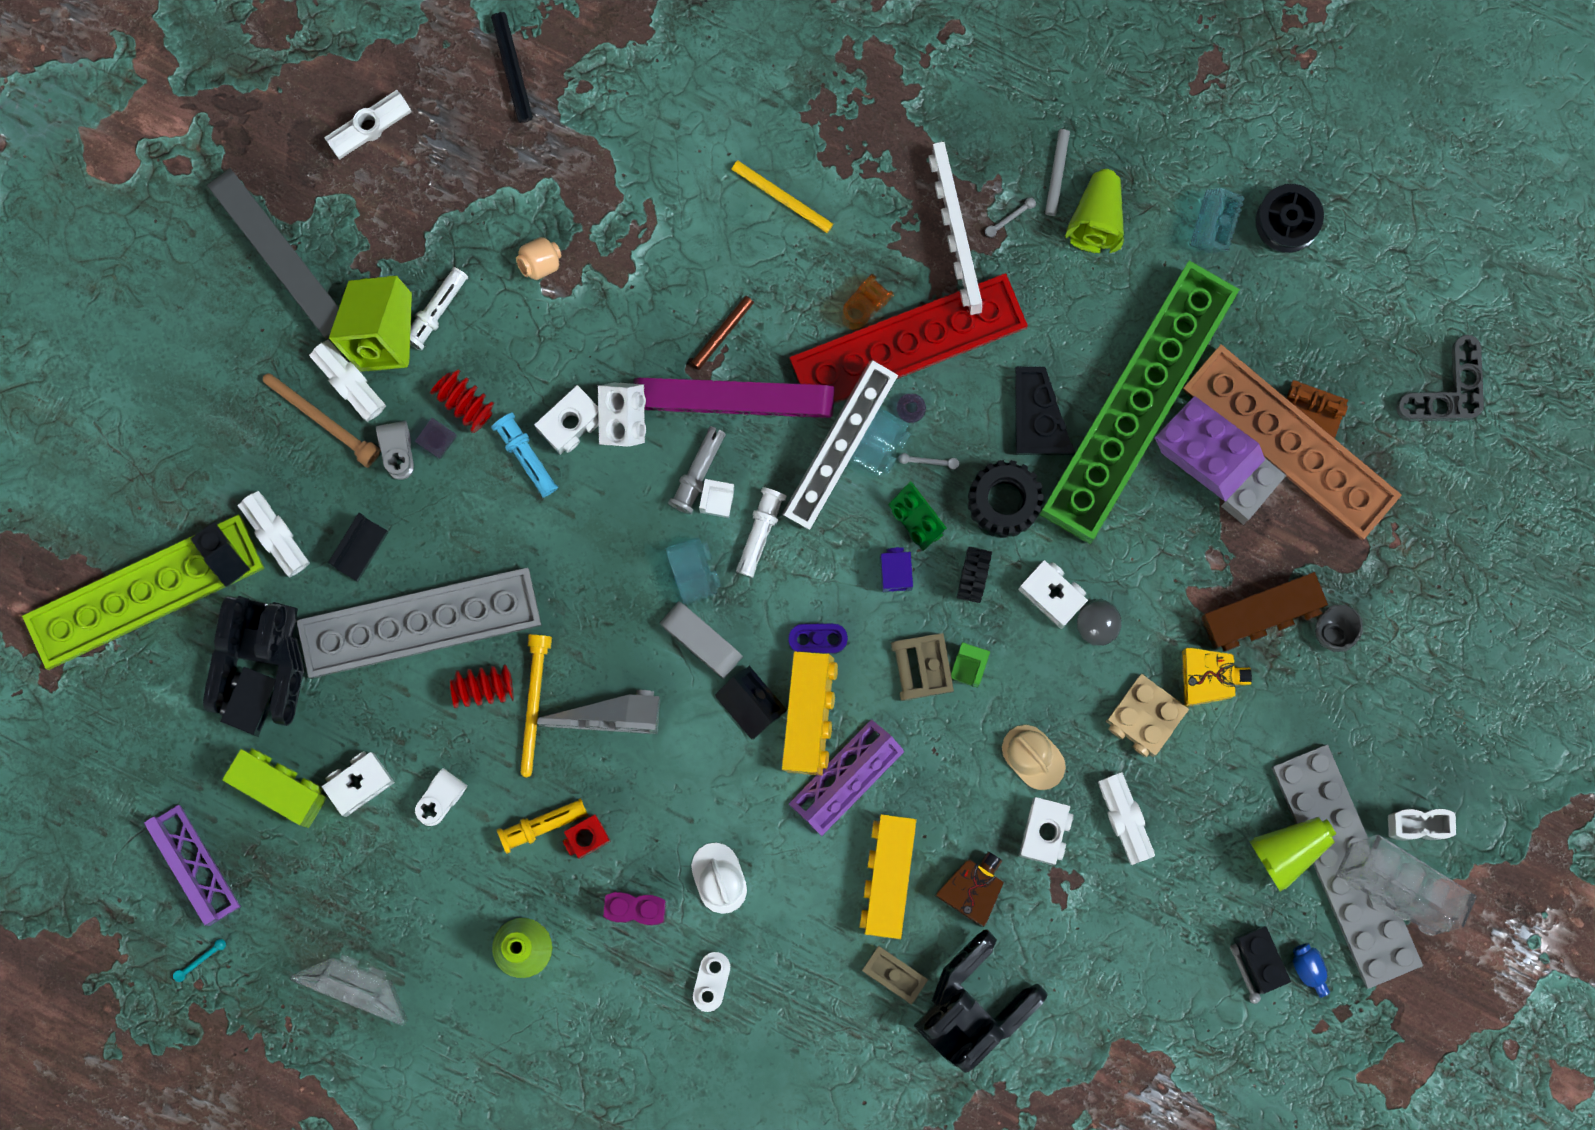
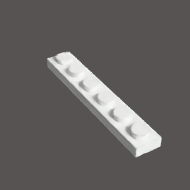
(957, 240)

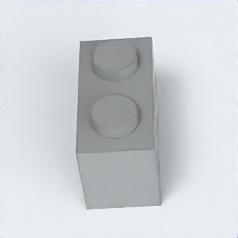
(1253, 492)

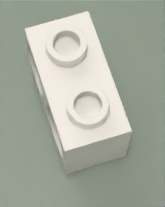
(616, 413)

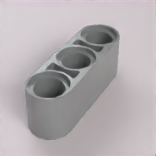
(701, 639)

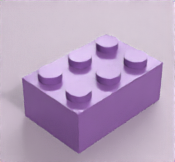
(1210, 448)

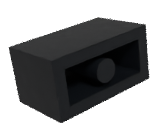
(249, 701)
(1262, 960)

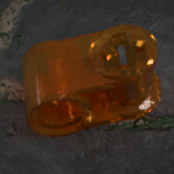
(868, 298)

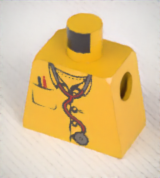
(1211, 676)

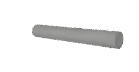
(1057, 172)

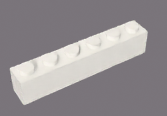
(840, 444)

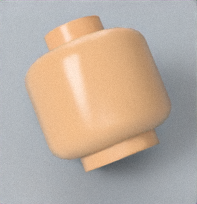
(538, 258)

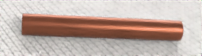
(722, 332)

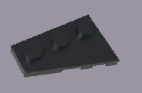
(1037, 415)

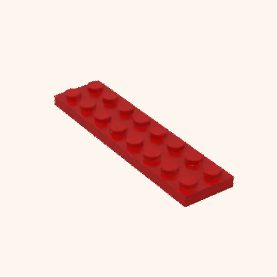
(913, 339)

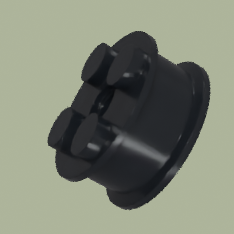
(1286, 234)

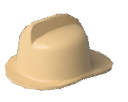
(1033, 757)

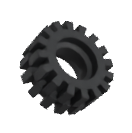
(974, 574)

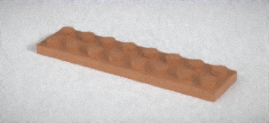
(1294, 442)

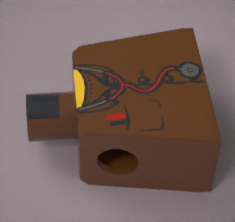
(973, 889)

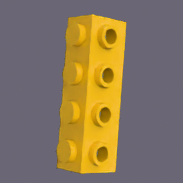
(809, 713)
(889, 877)

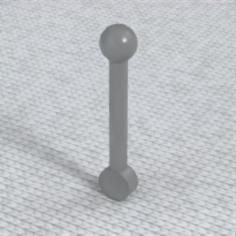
(991, 231)
(952, 464)
(1254, 997)

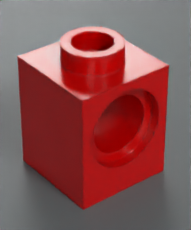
(600, 837)

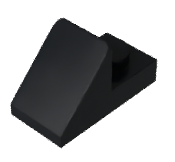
(220, 554)

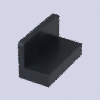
(358, 547)
(750, 702)

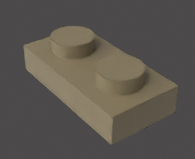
(895, 975)

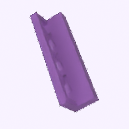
(850, 780)
(183, 872)

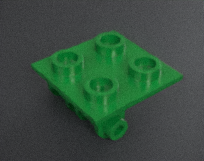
(917, 516)

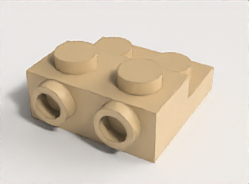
(1146, 716)

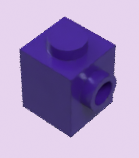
(896, 570)

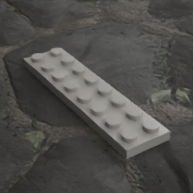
(418, 623)
(1371, 930)

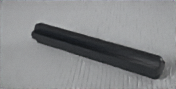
(511, 67)

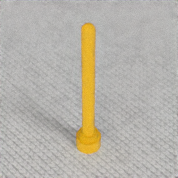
(538, 646)

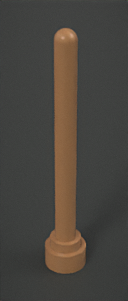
(365, 452)

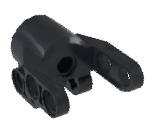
(260, 635)
(956, 1020)

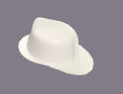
(719, 878)

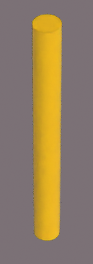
(782, 196)

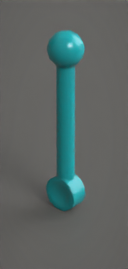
(180, 975)

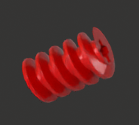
(463, 400)
(481, 686)

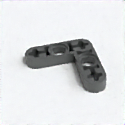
(1453, 399)

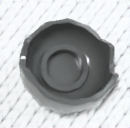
(1099, 622)
(1339, 628)

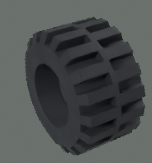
(1010, 474)

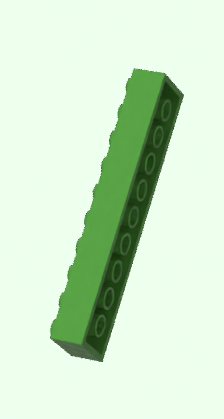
(1139, 402)

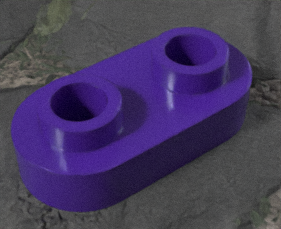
(818, 638)

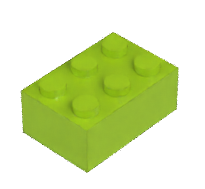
(275, 787)

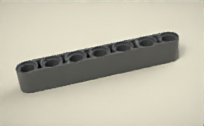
(275, 250)

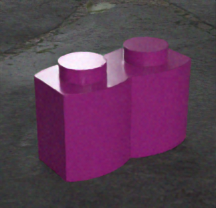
(626, 908)

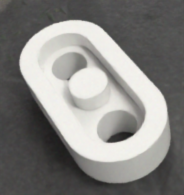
(711, 981)

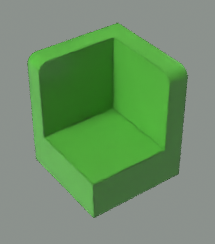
(970, 665)

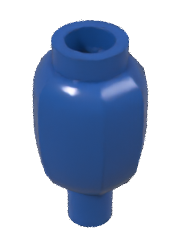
(1311, 968)

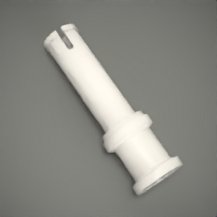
(429, 323)
(764, 518)

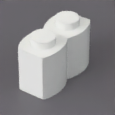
(1416, 824)

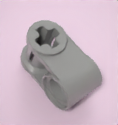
(394, 445)

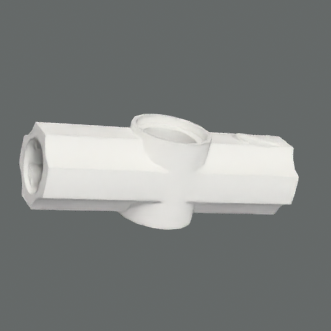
(352, 136)
(347, 380)
(273, 534)
(1126, 818)

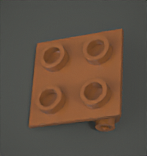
(1319, 406)

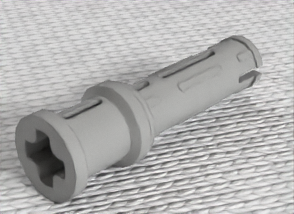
(692, 482)

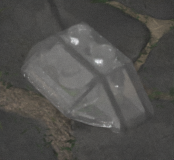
(355, 986)

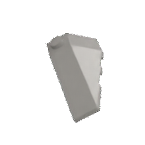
(622, 714)

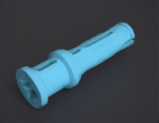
(517, 443)

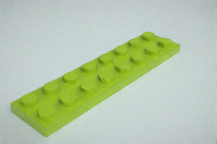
(131, 597)

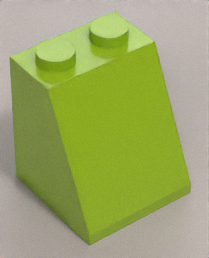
(374, 324)

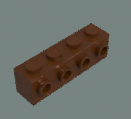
(1264, 611)

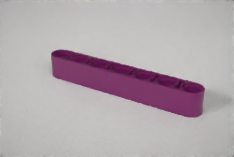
(738, 397)

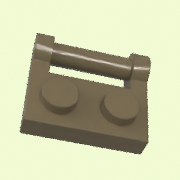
(932, 665)

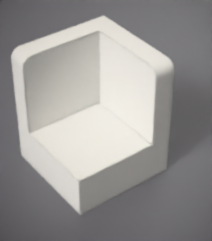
(716, 498)

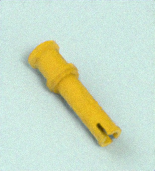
(528, 830)

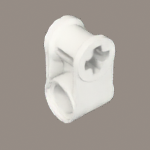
(442, 792)

